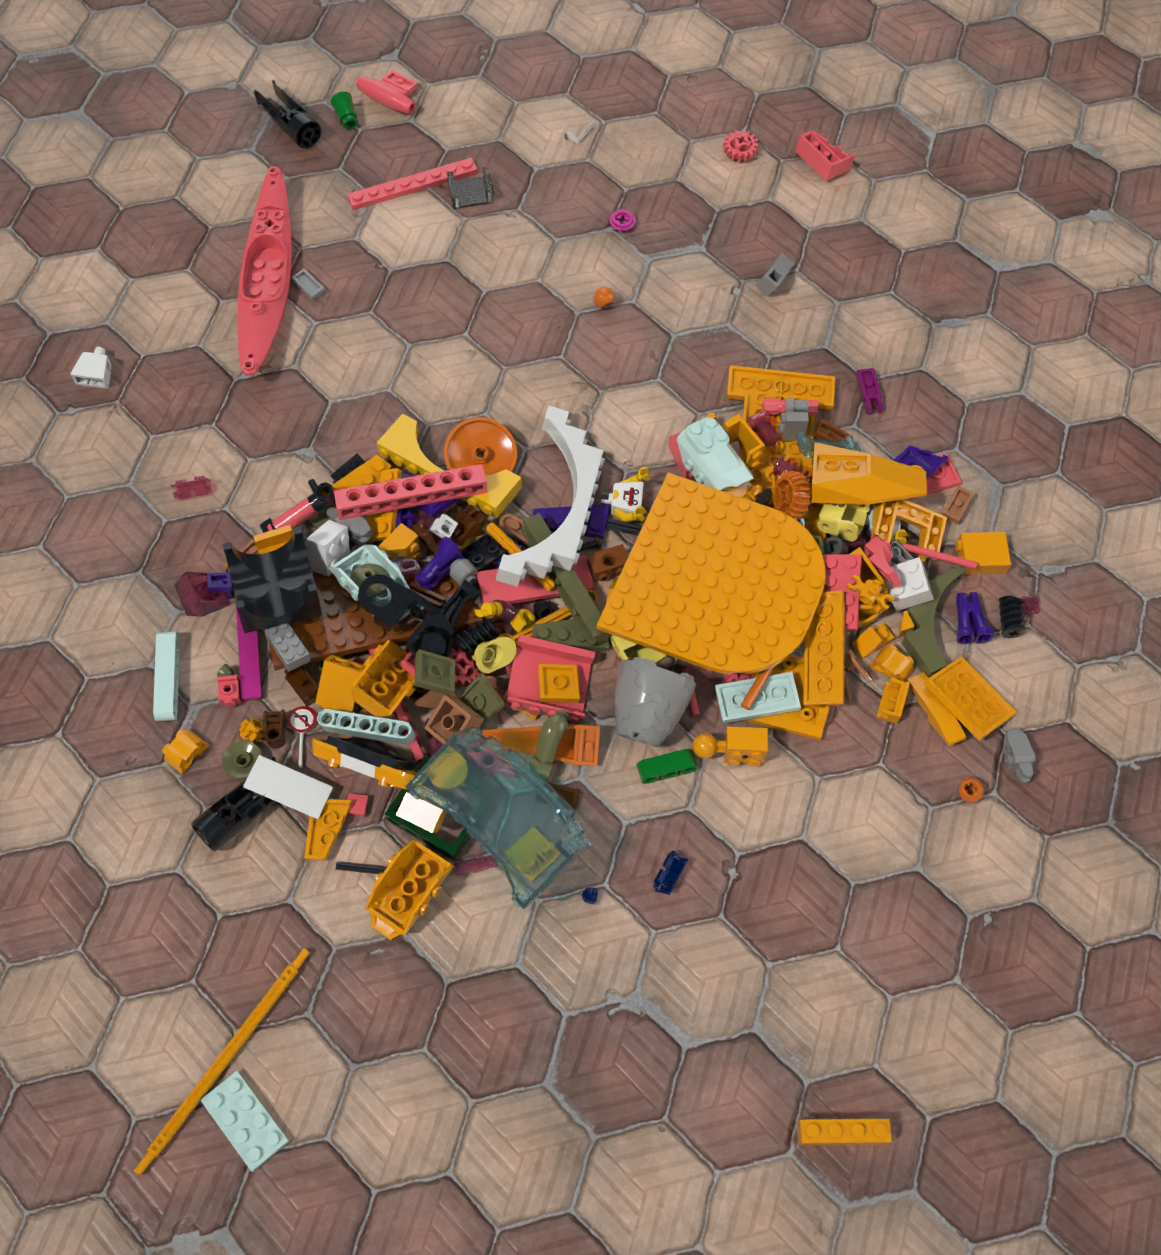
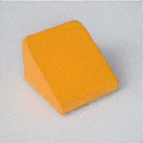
(905, 624)

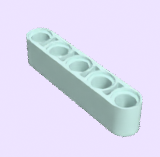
(166, 676)
(358, 721)

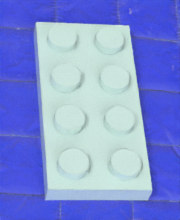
(776, 697)
(244, 1121)

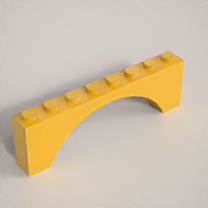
(402, 448)

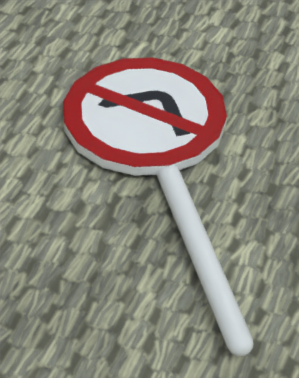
(301, 720)

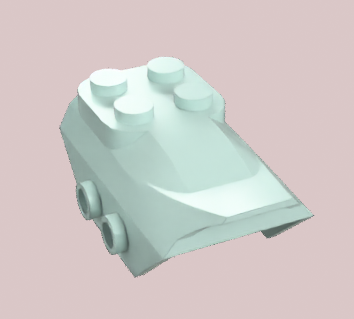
(711, 457)
(368, 555)

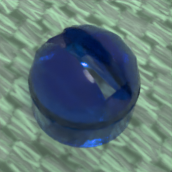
(590, 895)

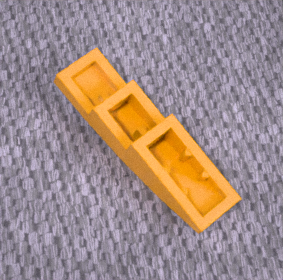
(938, 714)

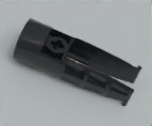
(291, 118)
(238, 804)

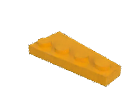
(365, 474)
(384, 523)

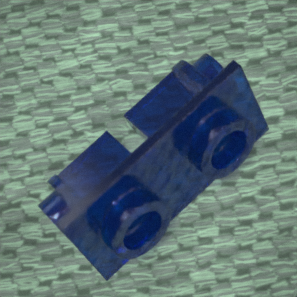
(667, 879)

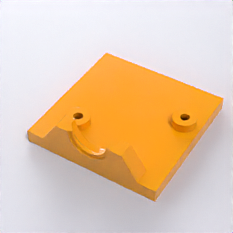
(796, 721)

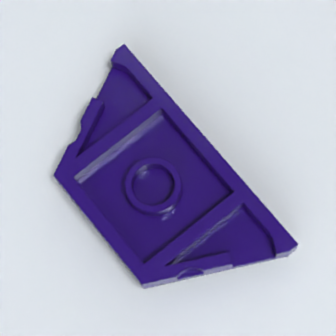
(922, 458)

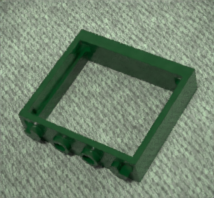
(421, 834)

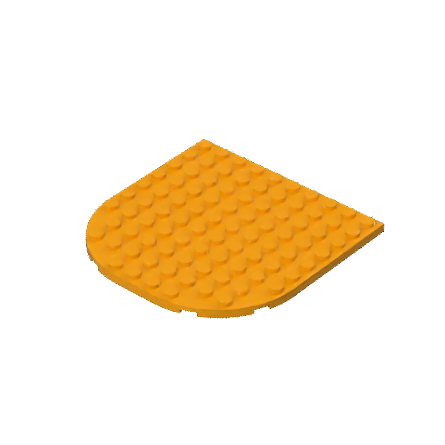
(717, 581)

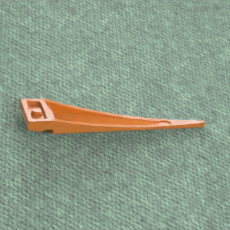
(577, 746)

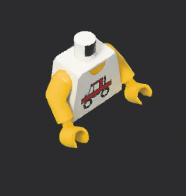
(627, 497)

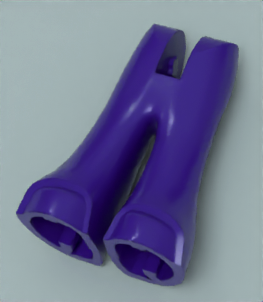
(440, 564)
(982, 631)

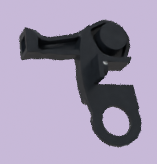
(435, 630)

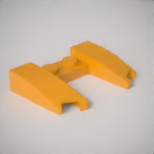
(930, 522)

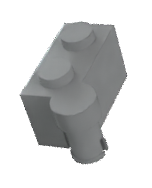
(793, 419)

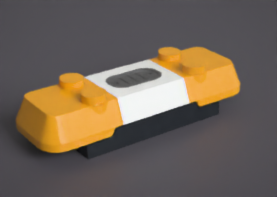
(365, 759)

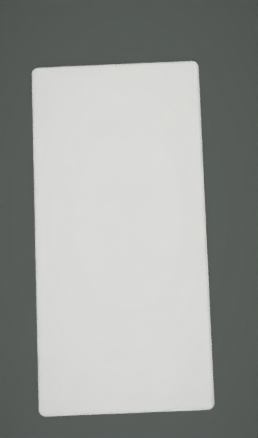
(288, 787)

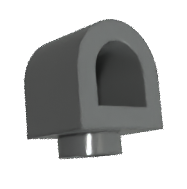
(835, 546)

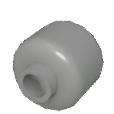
(463, 569)

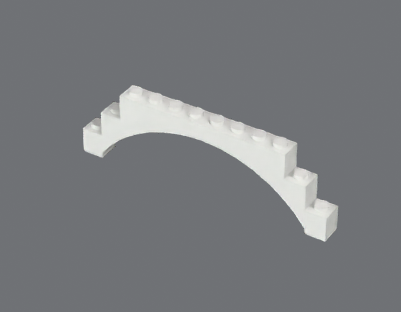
(562, 545)

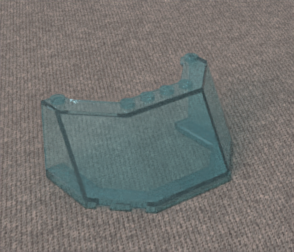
(504, 808)

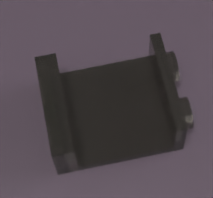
(470, 191)

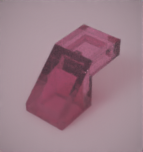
(409, 567)

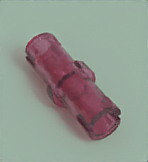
(474, 864)

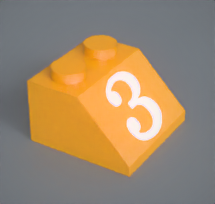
(401, 544)

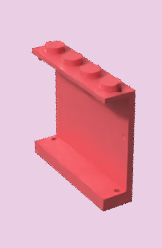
(523, 681)

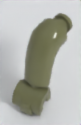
(548, 742)

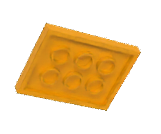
(970, 698)

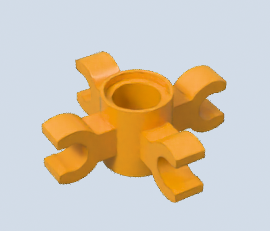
(870, 592)

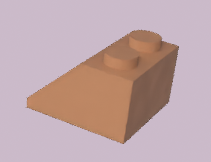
(450, 717)

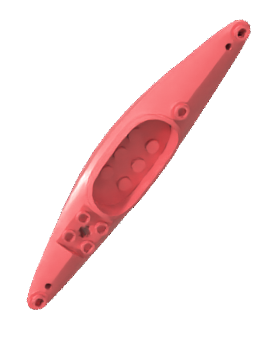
(264, 273)

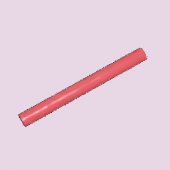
(940, 556)

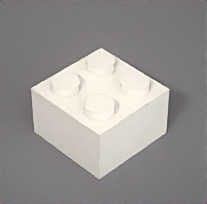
(327, 546)
(914, 587)

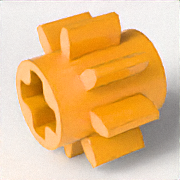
(251, 730)

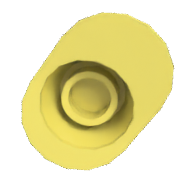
(494, 654)

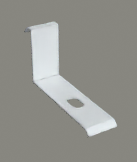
(577, 139)

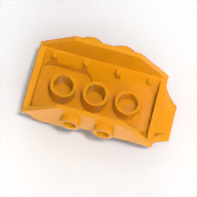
(383, 681)
(405, 889)

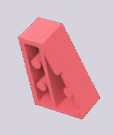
(822, 156)

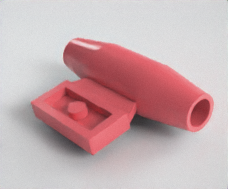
(390, 91)

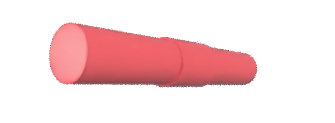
(693, 702)

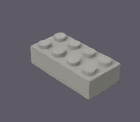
(287, 646)

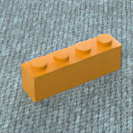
(843, 1132)

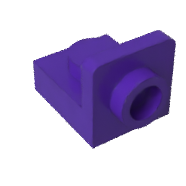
(220, 583)

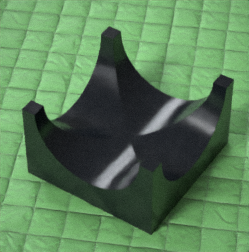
(273, 585)

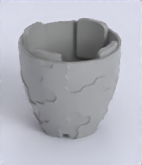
(649, 700)

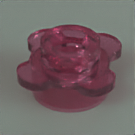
(1030, 609)

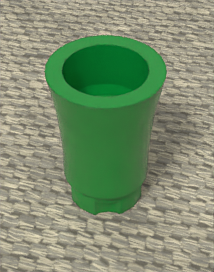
(345, 110)

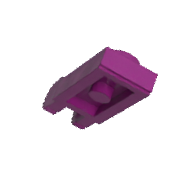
(869, 389)

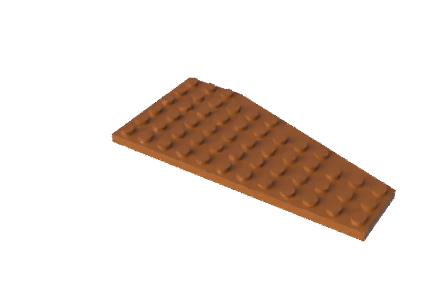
(350, 629)

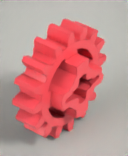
(740, 145)
(463, 667)

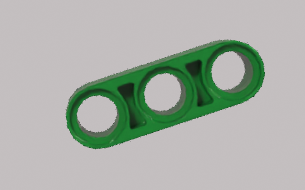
(666, 766)

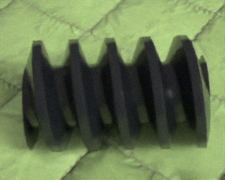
(1011, 616)
(476, 634)

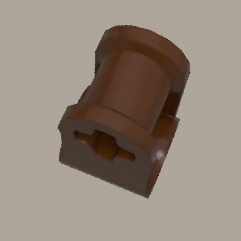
(274, 725)

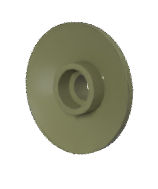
(365, 570)
(235, 754)

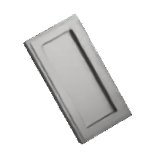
(308, 284)

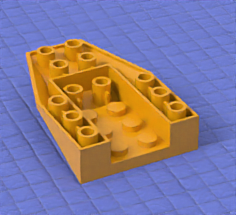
(862, 478)

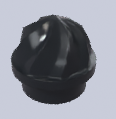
(542, 609)

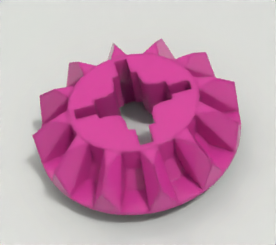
(616, 217)

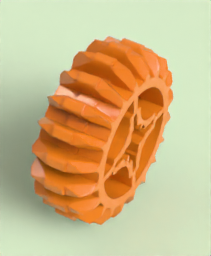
(792, 494)

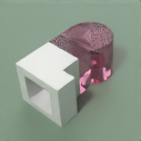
(440, 526)

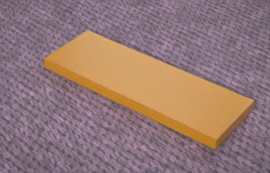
(825, 652)

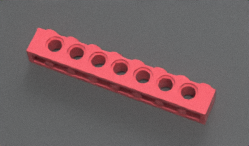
(397, 494)

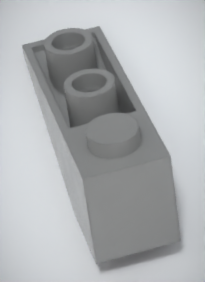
(775, 274)

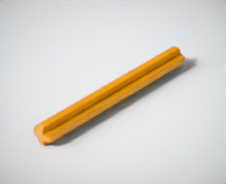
(512, 548)

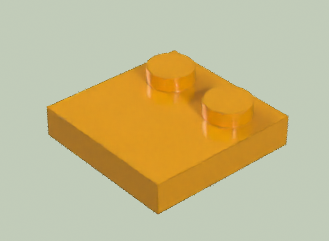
(558, 683)

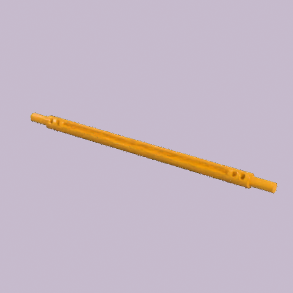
(221, 1062)

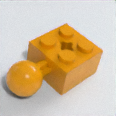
(739, 746)

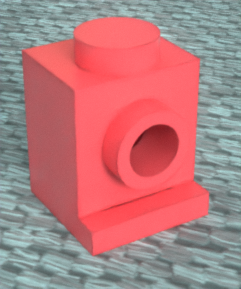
(231, 684)

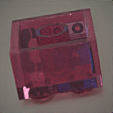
(195, 596)

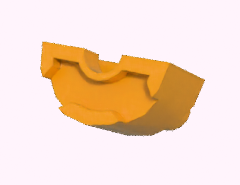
(893, 663)
(183, 750)

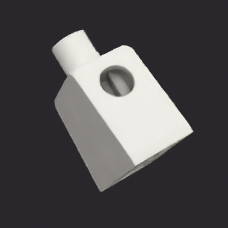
(93, 369)

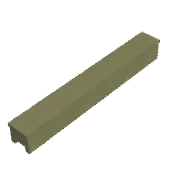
(568, 585)

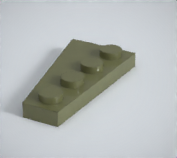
(566, 633)

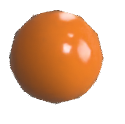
(604, 297)
(971, 790)

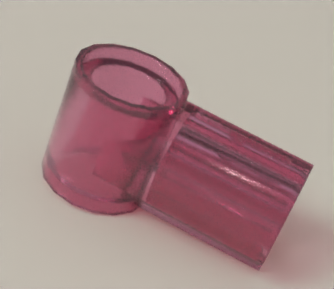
(762, 425)

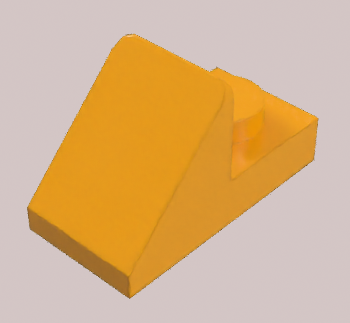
(872, 640)

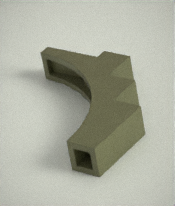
(921, 640)

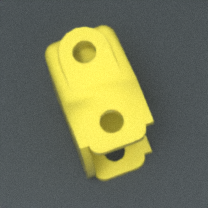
(843, 520)
(629, 650)

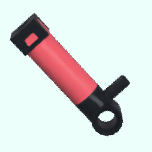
(305, 508)

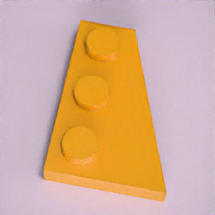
(325, 830)

